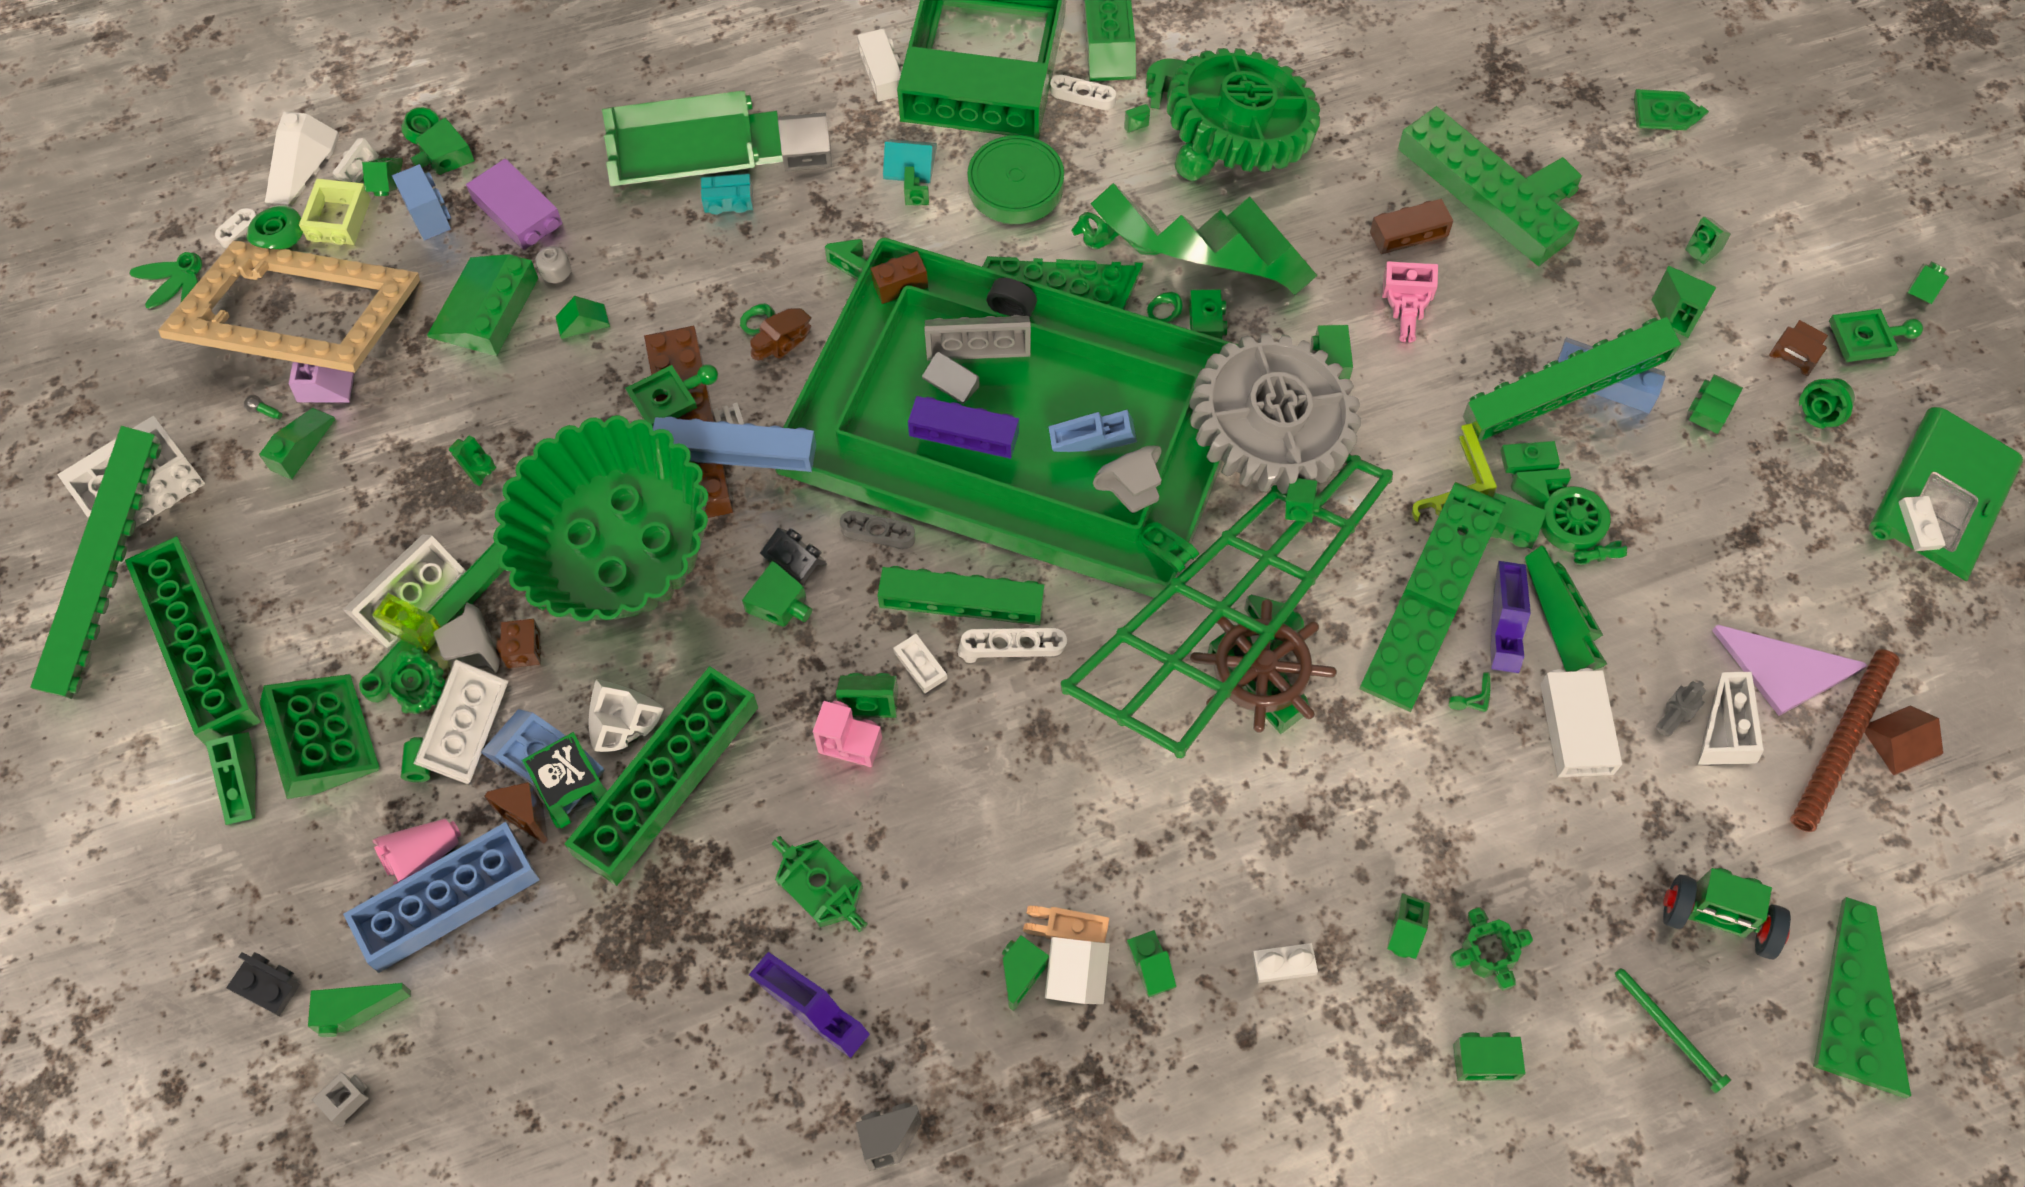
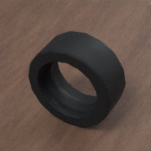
(1011, 297)

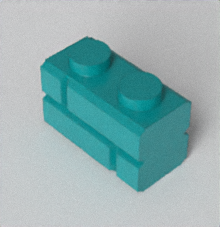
(727, 193)

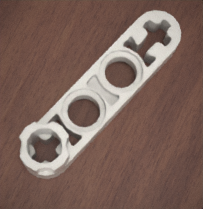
(1012, 637)

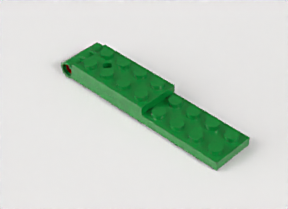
(1432, 597)

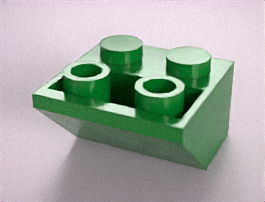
(1681, 299)

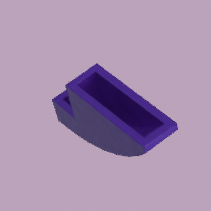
(1509, 616)
(809, 1004)

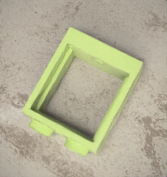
(335, 192)

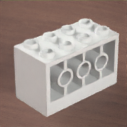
(171, 478)

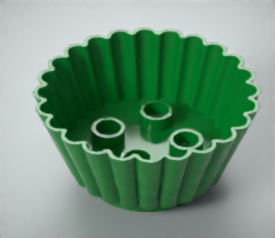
(602, 520)

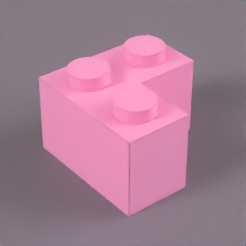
(844, 737)

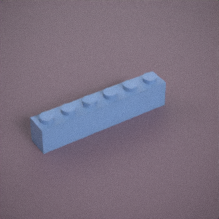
(743, 444)

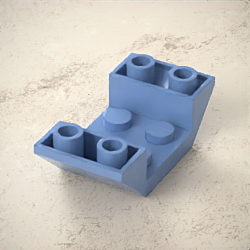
(521, 737)

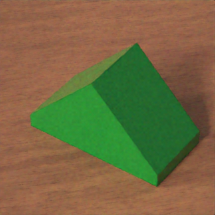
(581, 317)

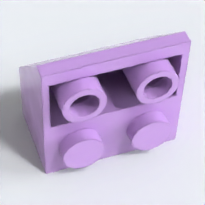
(320, 384)

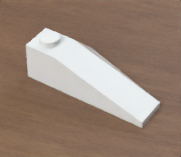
(297, 153)

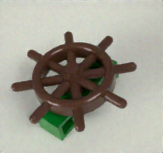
(1267, 674)

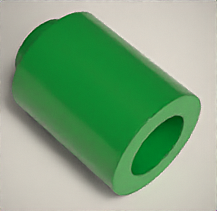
(409, 771)

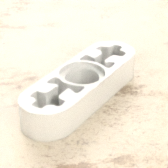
(1066, 94)

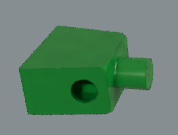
(442, 148)
(777, 597)

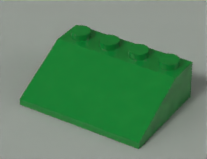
(485, 303)
(317, 734)

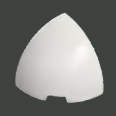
(619, 716)

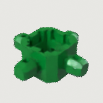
(1511, 942)

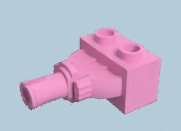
(1410, 290)

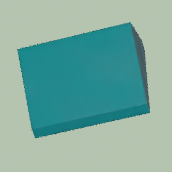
(907, 153)

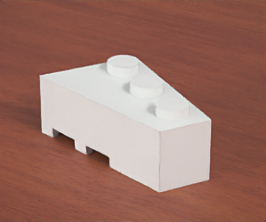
(1733, 723)

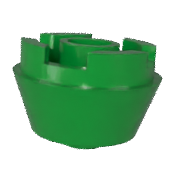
(1827, 402)

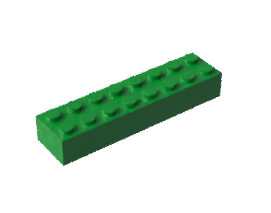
(1488, 186)
(1572, 379)
(192, 641)
(662, 776)

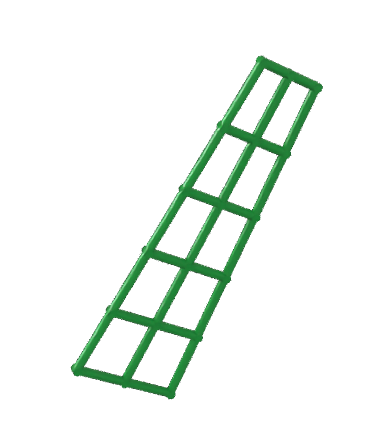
(1224, 609)

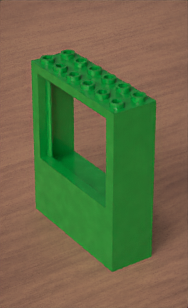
(975, 89)

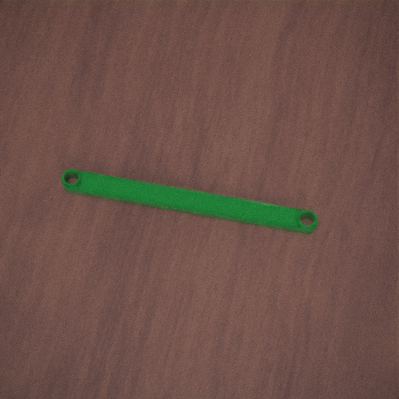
(446, 609)

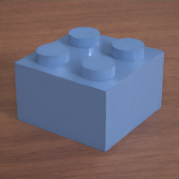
(423, 201)

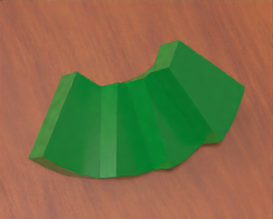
(1236, 242)

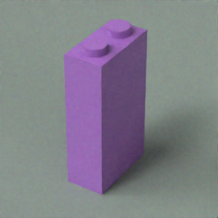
(514, 204)

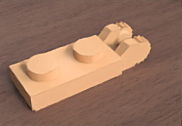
(1067, 924)

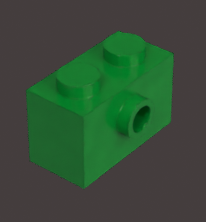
(1206, 313)

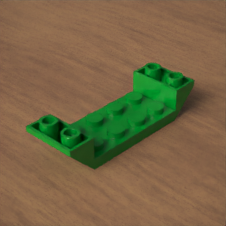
(1110, 40)

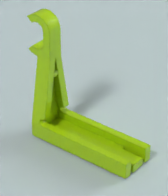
(1479, 468)

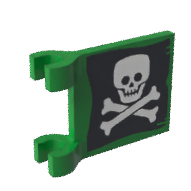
(562, 776)

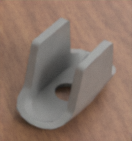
(1132, 478)
(468, 640)

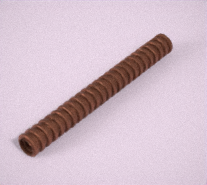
(1845, 740)

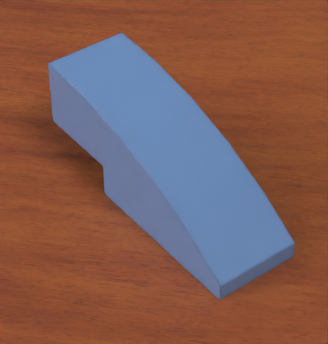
(1093, 432)

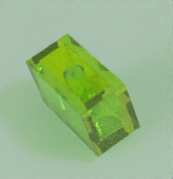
(406, 622)

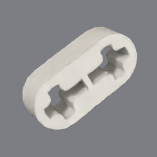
(235, 227)

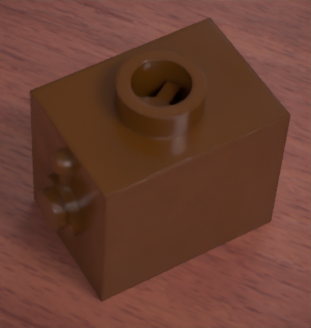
(520, 643)

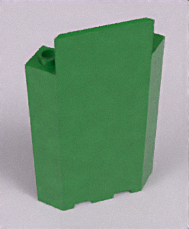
(688, 137)

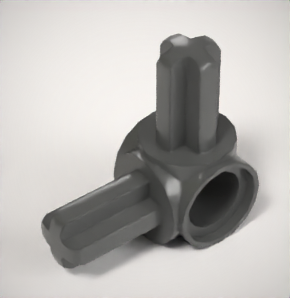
(1681, 707)

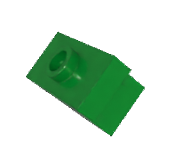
(1529, 457)

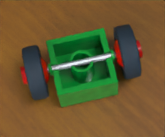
(1729, 905)

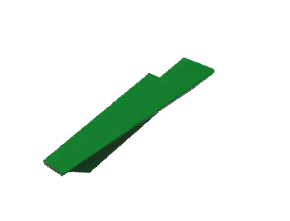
(1566, 613)

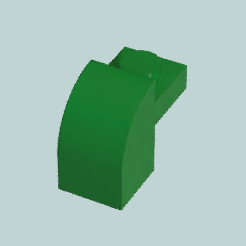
(1159, 79)

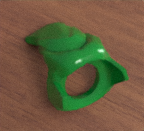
(1097, 237)

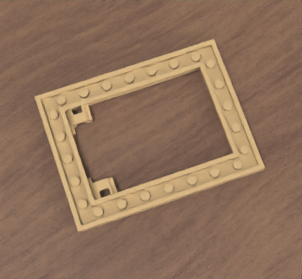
(197, 324)

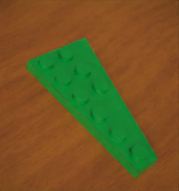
(1102, 283)

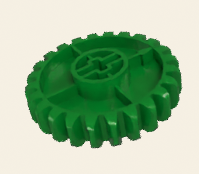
(1243, 109)

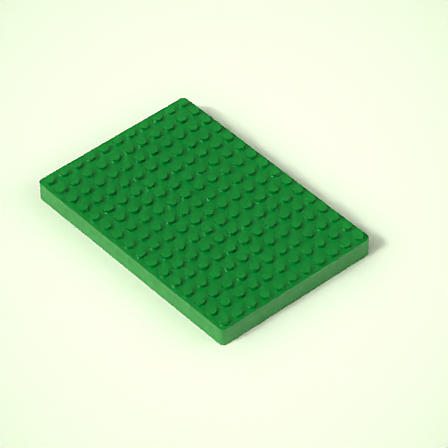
(1040, 500)

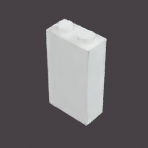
(1580, 723)

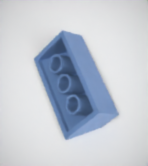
(1636, 392)

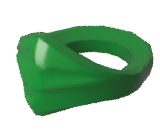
(1166, 298)
(760, 309)

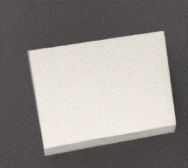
(1077, 971)

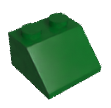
(869, 695)

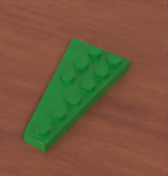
(1859, 1016)

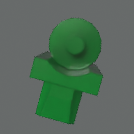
(472, 459)

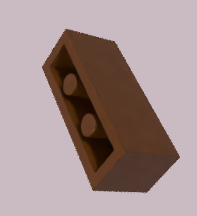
(1411, 226)

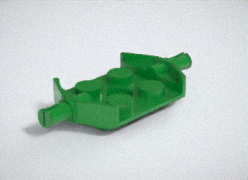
(825, 904)

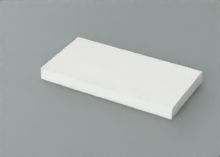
(461, 722)

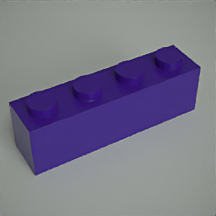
(963, 426)

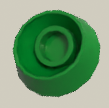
(417, 122)

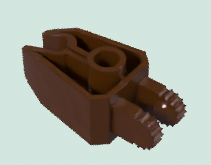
(780, 333)

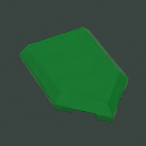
(1666, 110)

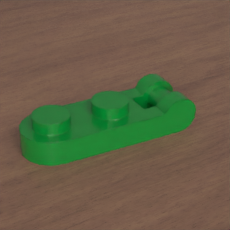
(1167, 545)

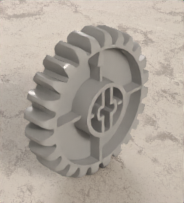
(1274, 412)

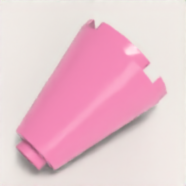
(416, 847)

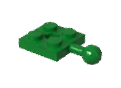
(1870, 323)
(668, 383)

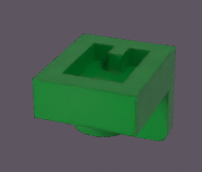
(913, 192)

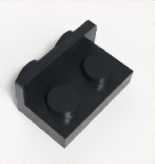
(792, 554)
(263, 984)

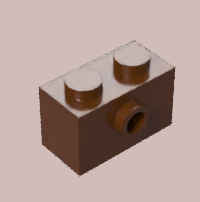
(896, 274)

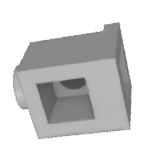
(331, 1098)

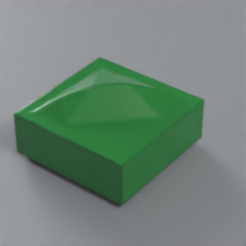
(1137, 118)

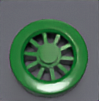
(1579, 526)

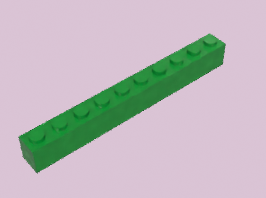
(96, 563)

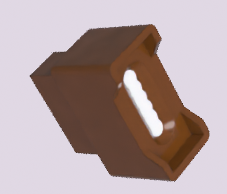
(1801, 346)

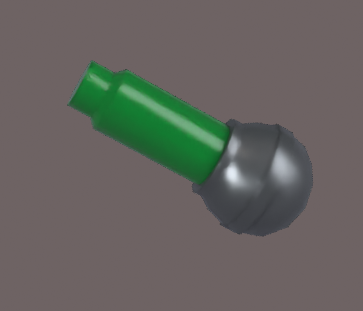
(255, 404)

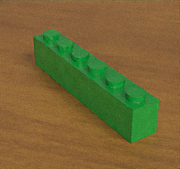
(961, 595)

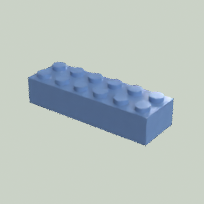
(440, 897)

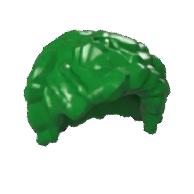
(426, 682)

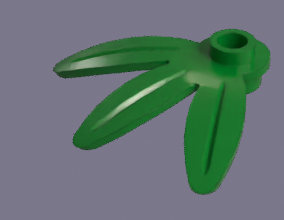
(181, 274)

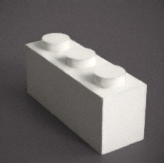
(880, 63)

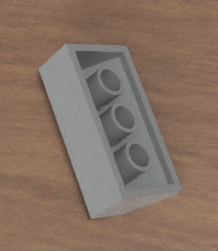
(978, 337)

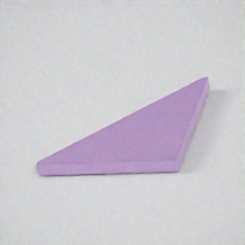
(1785, 671)

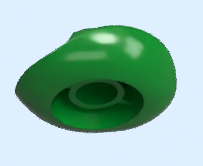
(275, 228)

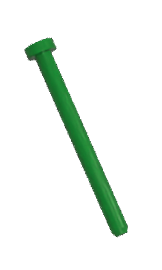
(1673, 1031)

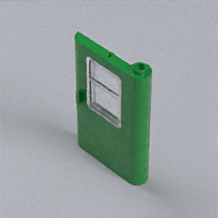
(1961, 475)

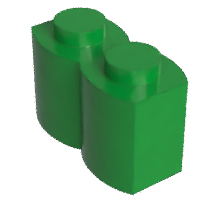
(1715, 403)

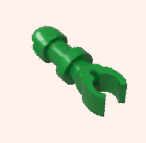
(1611, 550)

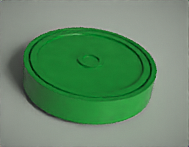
(1015, 179)

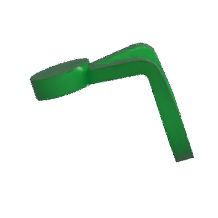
(1461, 703)

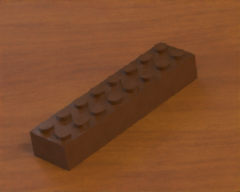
(683, 352)

